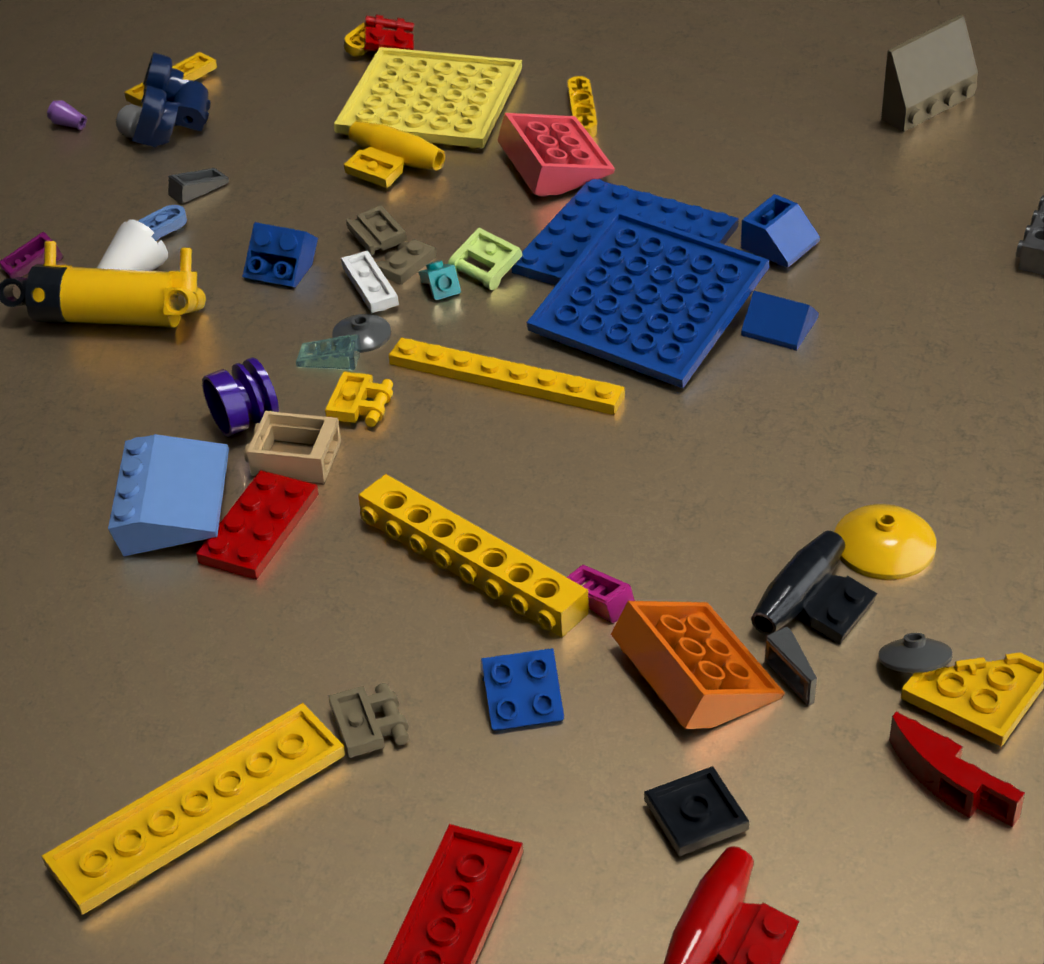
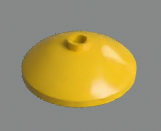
(886, 542)

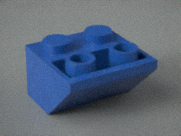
(778, 231)
(279, 255)

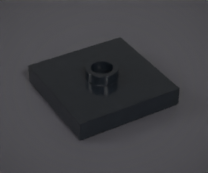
(696, 811)

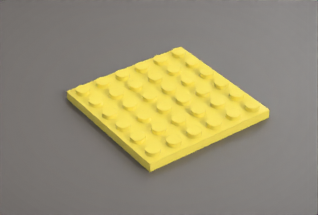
(432, 95)

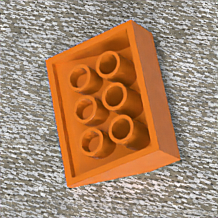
(693, 662)

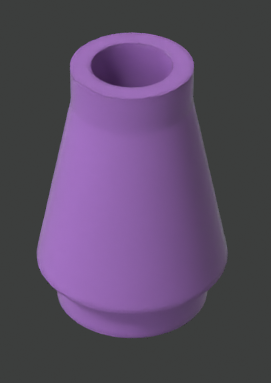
(64, 114)

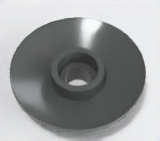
(372, 330)
(915, 654)

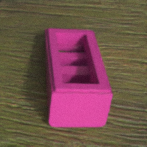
(605, 594)

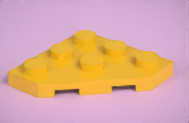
(979, 694)

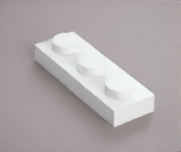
(369, 281)

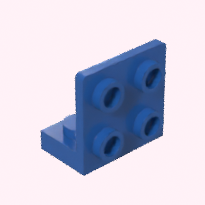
(522, 689)

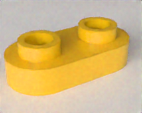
(355, 41)

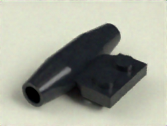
(807, 586)

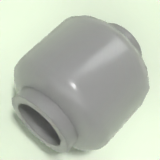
(128, 119)

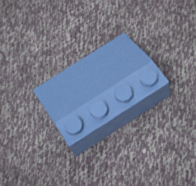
(167, 493)

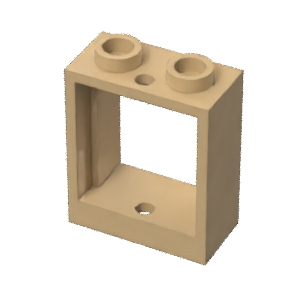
(296, 428)

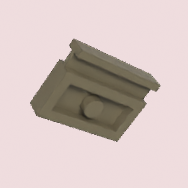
(376, 230)

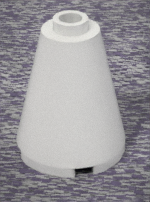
(134, 249)

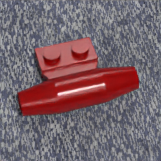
(726, 927)

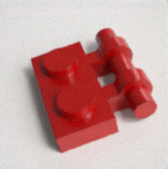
(377, 37)

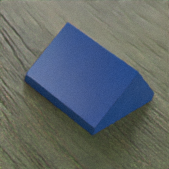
(778, 320)

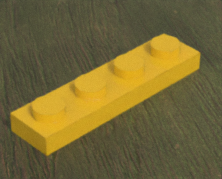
(193, 68)

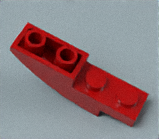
(939, 767)

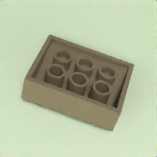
(928, 74)

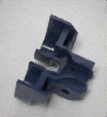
(185, 104)

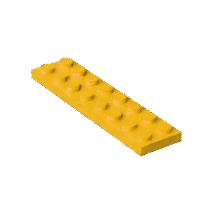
(192, 807)

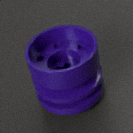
(239, 396)

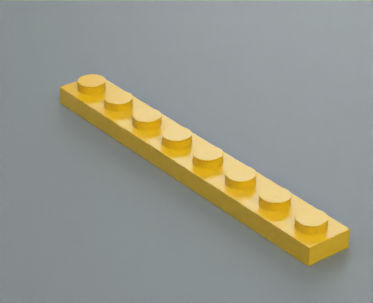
(507, 375)

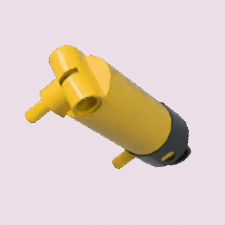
(105, 295)

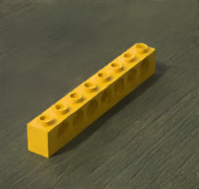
(474, 555)

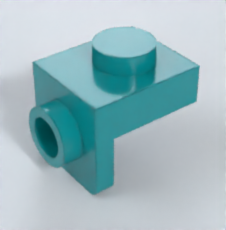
(441, 278)

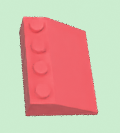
(552, 152)

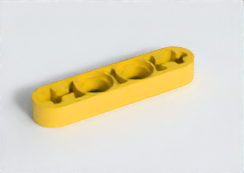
(582, 103)

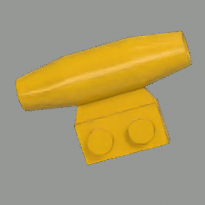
(387, 152)

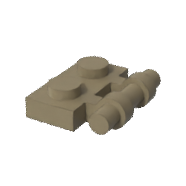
(357, 721)

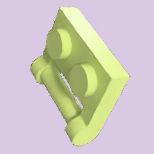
(490, 251)

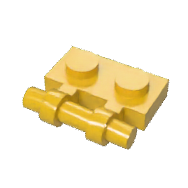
(350, 398)

